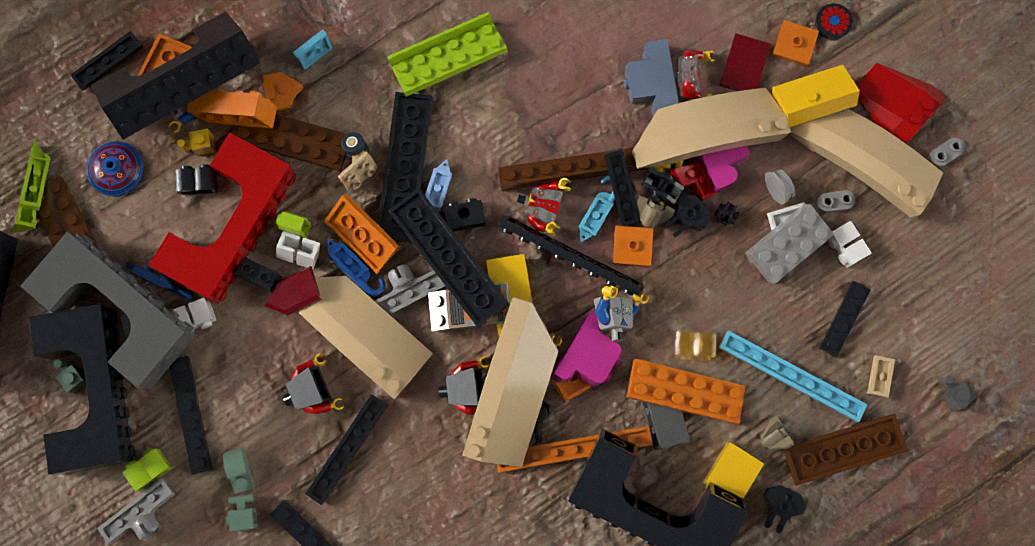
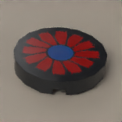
(833, 21)

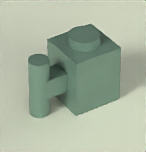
(71, 376)
(242, 517)

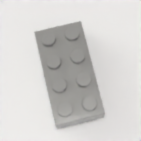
(789, 243)

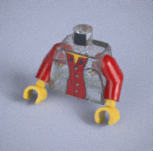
(689, 72)
(544, 205)

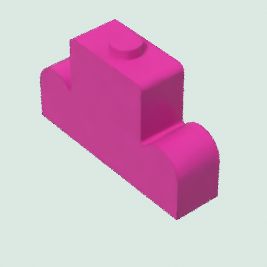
(719, 166)

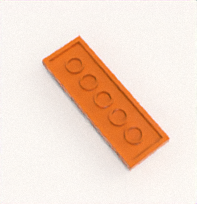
(686, 391)

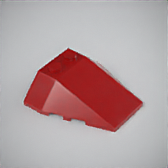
(898, 101)

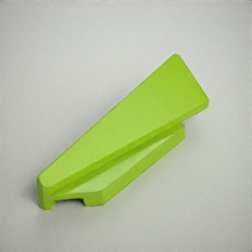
(32, 189)

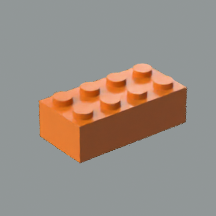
(234, 109)

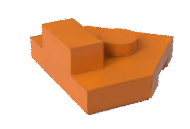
(281, 89)

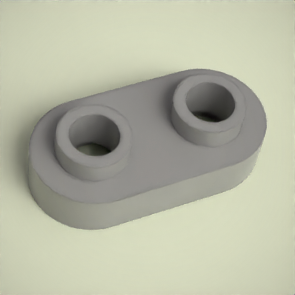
(947, 152)
(836, 201)

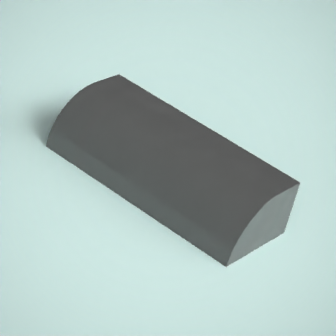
(665, 425)

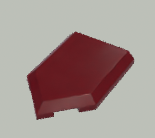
(294, 292)

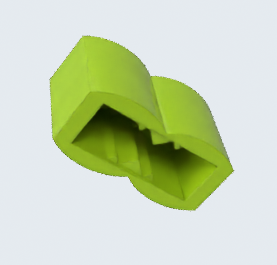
(293, 224)
(147, 469)

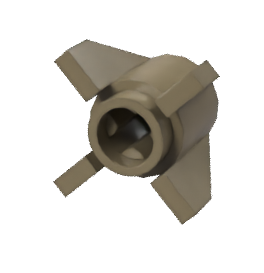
(653, 212)
(776, 435)

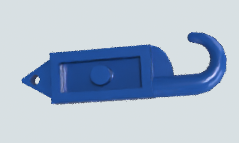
(352, 267)
(160, 280)

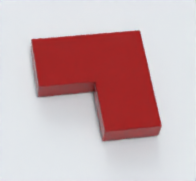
(696, 176)

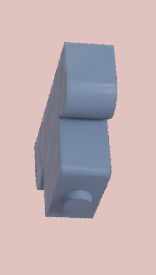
(652, 77)

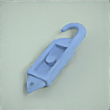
(439, 185)

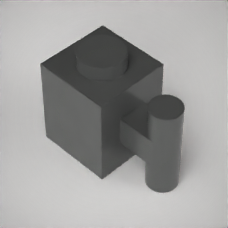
(956, 394)

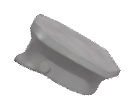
(779, 186)

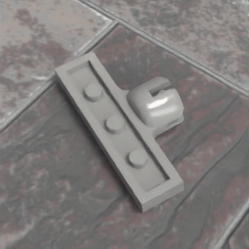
(408, 289)
(138, 514)

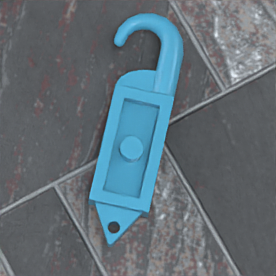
(596, 213)

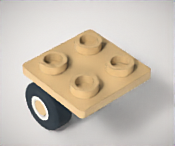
(362, 162)

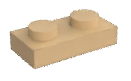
(881, 376)

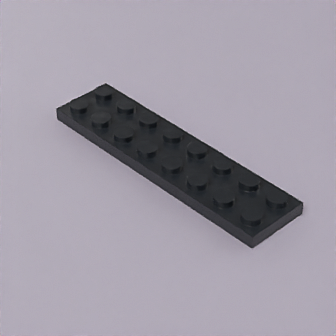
(404, 156)
(449, 258)
(577, 258)

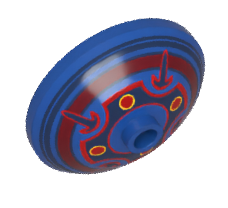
(123, 176)

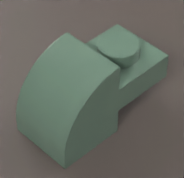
(238, 470)

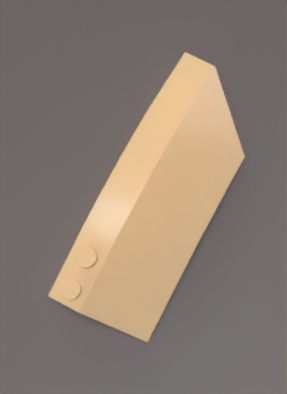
(710, 126)
(873, 158)
(366, 334)
(512, 389)

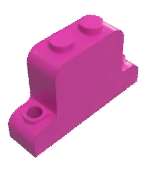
(588, 355)

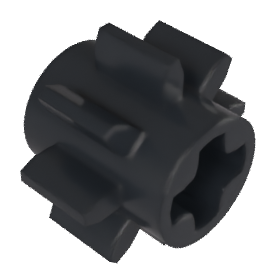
(727, 213)

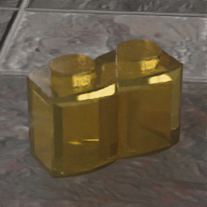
(695, 345)

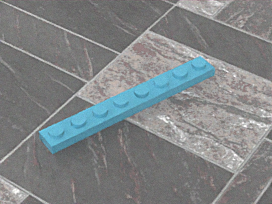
(793, 376)

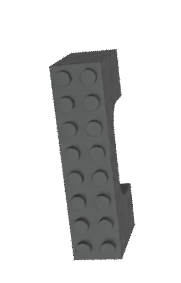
(155, 333)

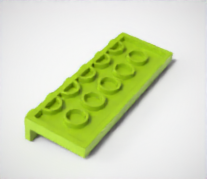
(447, 54)

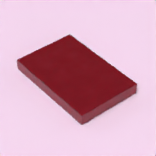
(745, 63)

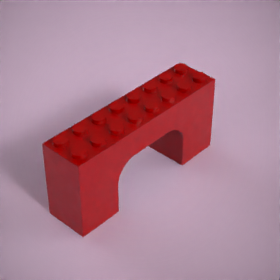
(263, 186)

